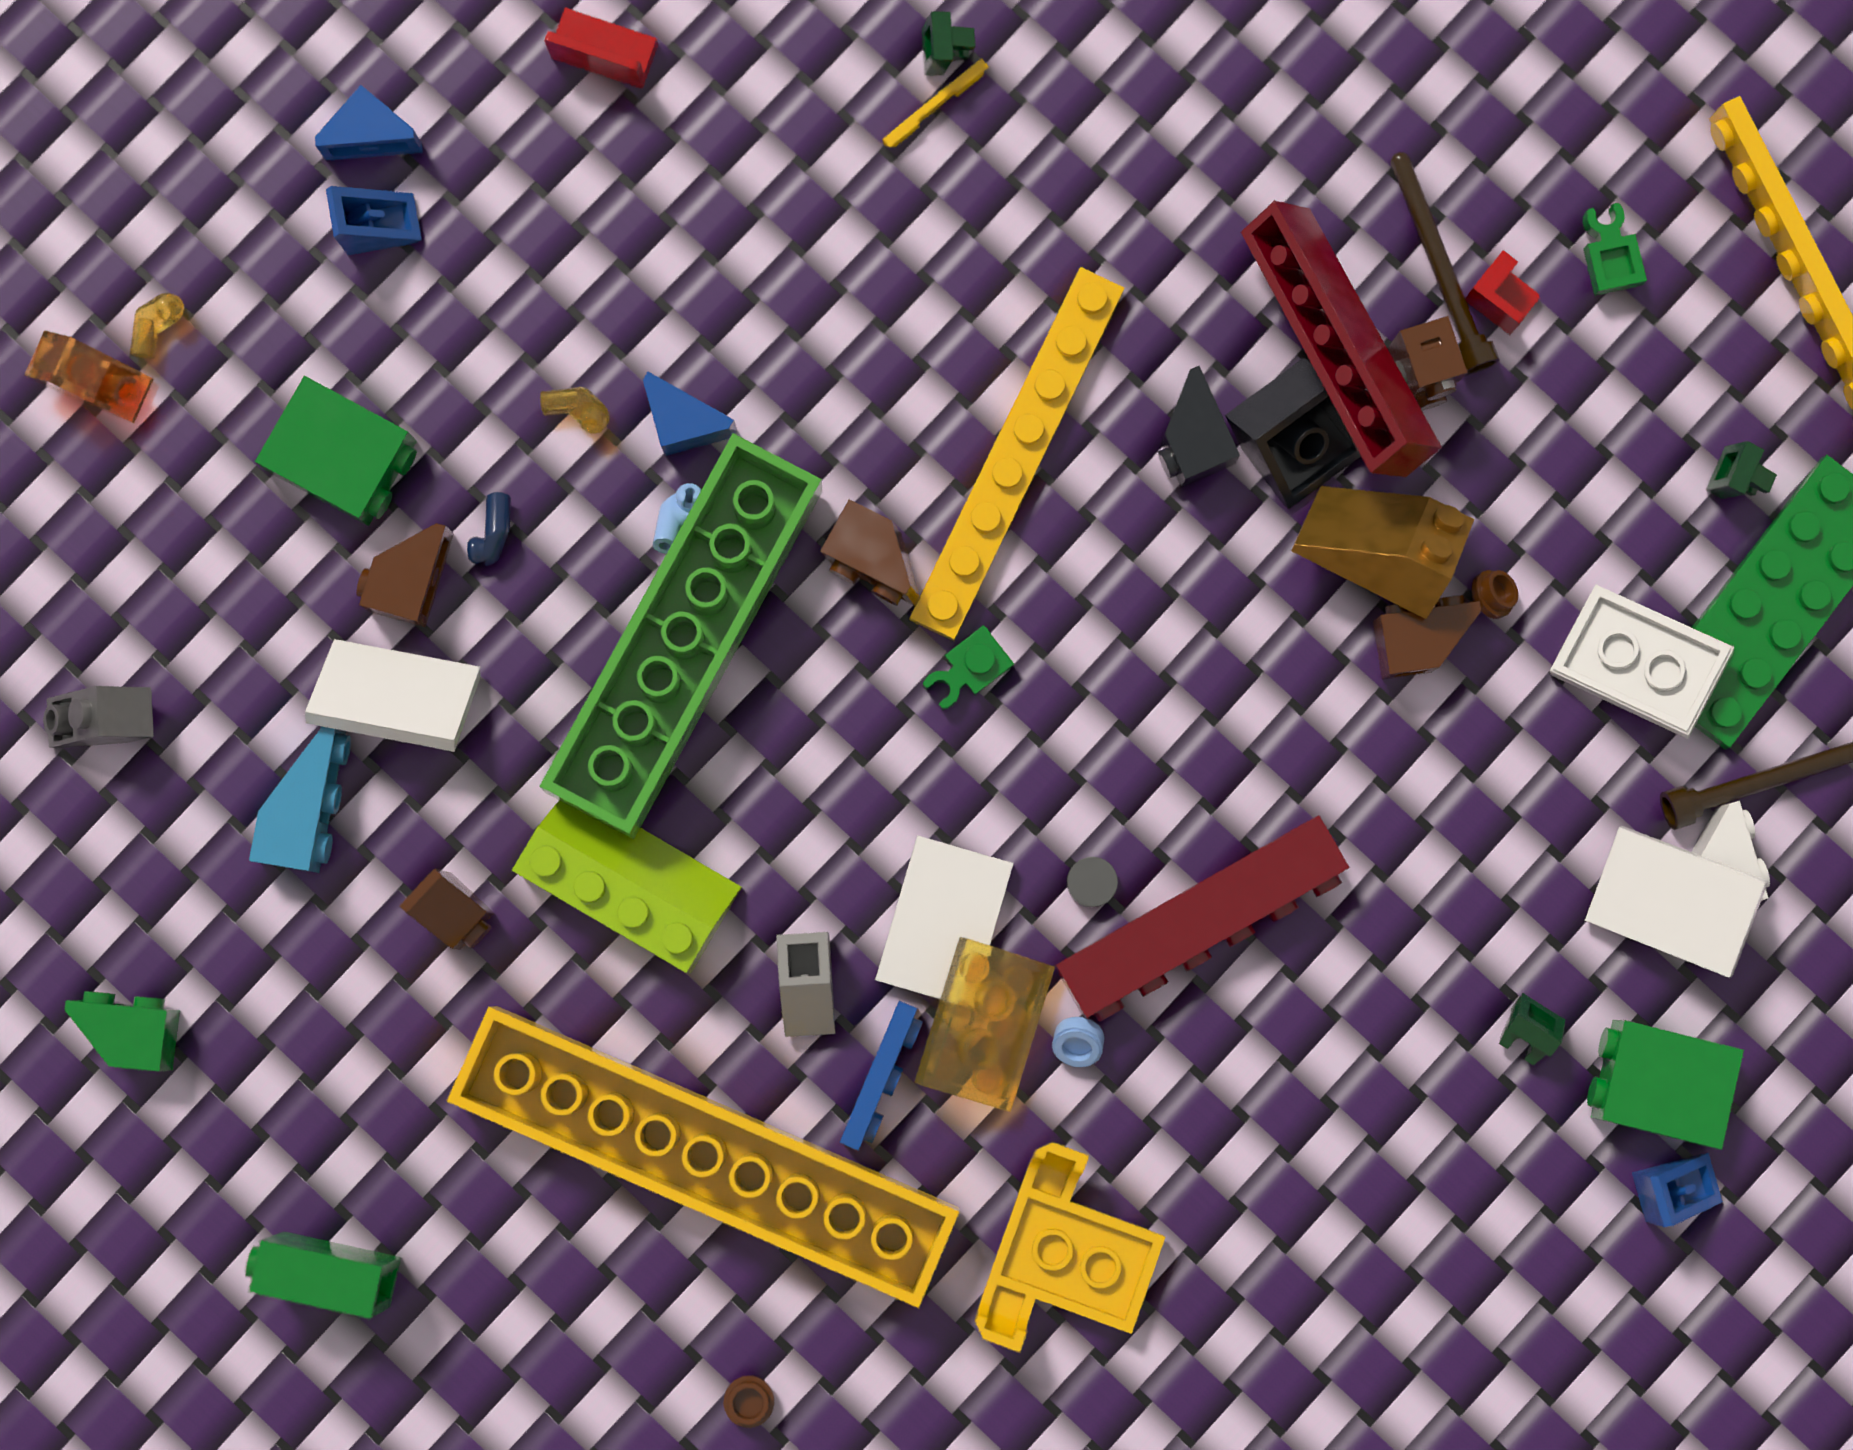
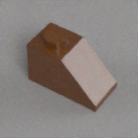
(406, 576)
(448, 910)

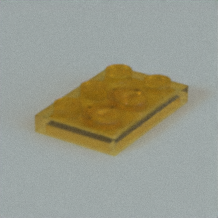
(984, 1024)

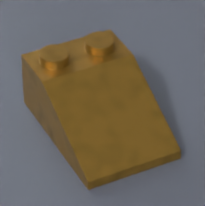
(1386, 543)

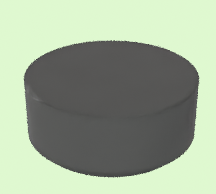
(1092, 882)

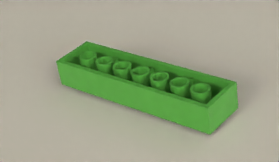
(682, 636)

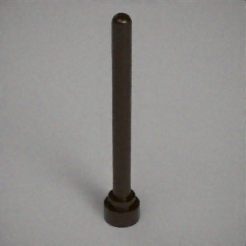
(1475, 349)
(1684, 805)

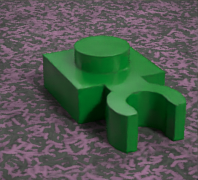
(1613, 259)
(974, 663)

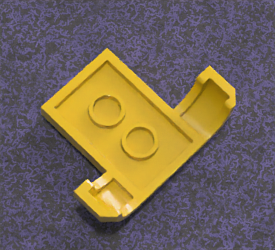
(1064, 1255)

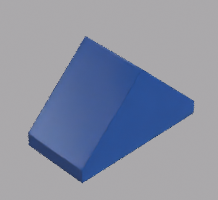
(365, 129)
(372, 219)
(682, 419)
(1677, 1190)

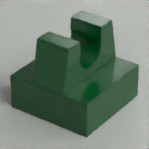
(944, 43)
(1740, 472)
(1535, 1026)

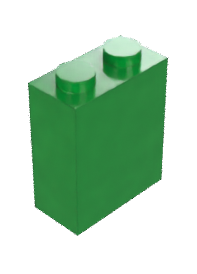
(338, 451)
(1665, 1083)
(323, 1274)

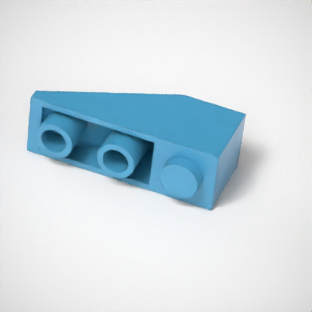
(297, 813)

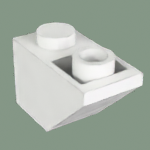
(1729, 841)

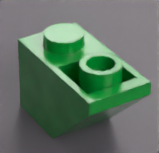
(127, 1035)

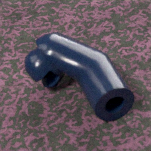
(496, 530)

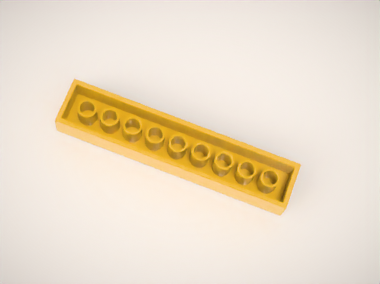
(704, 1155)

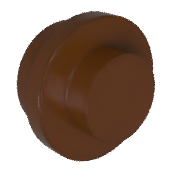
(1495, 592)
(749, 1401)

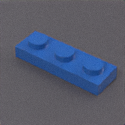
(882, 1076)

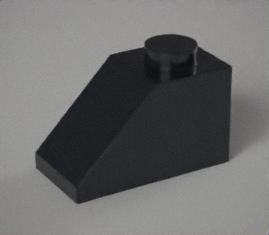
(1197, 435)

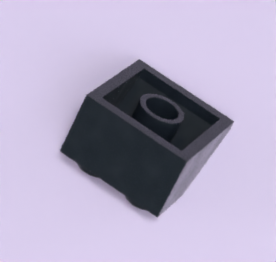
(1293, 434)

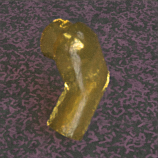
(152, 320)
(580, 404)

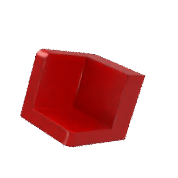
(1502, 295)

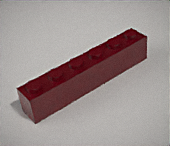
(1340, 340)
(1202, 917)

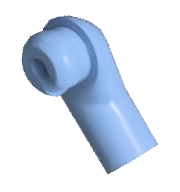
(673, 514)

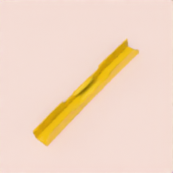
(956, 87)

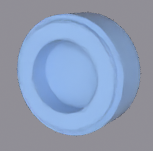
(1078, 1042)

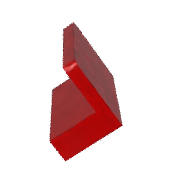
(602, 48)

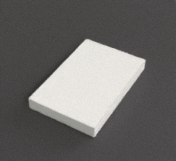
(1642, 661)
(393, 695)
(942, 898)
(1676, 901)

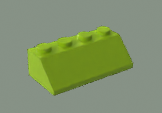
(629, 884)

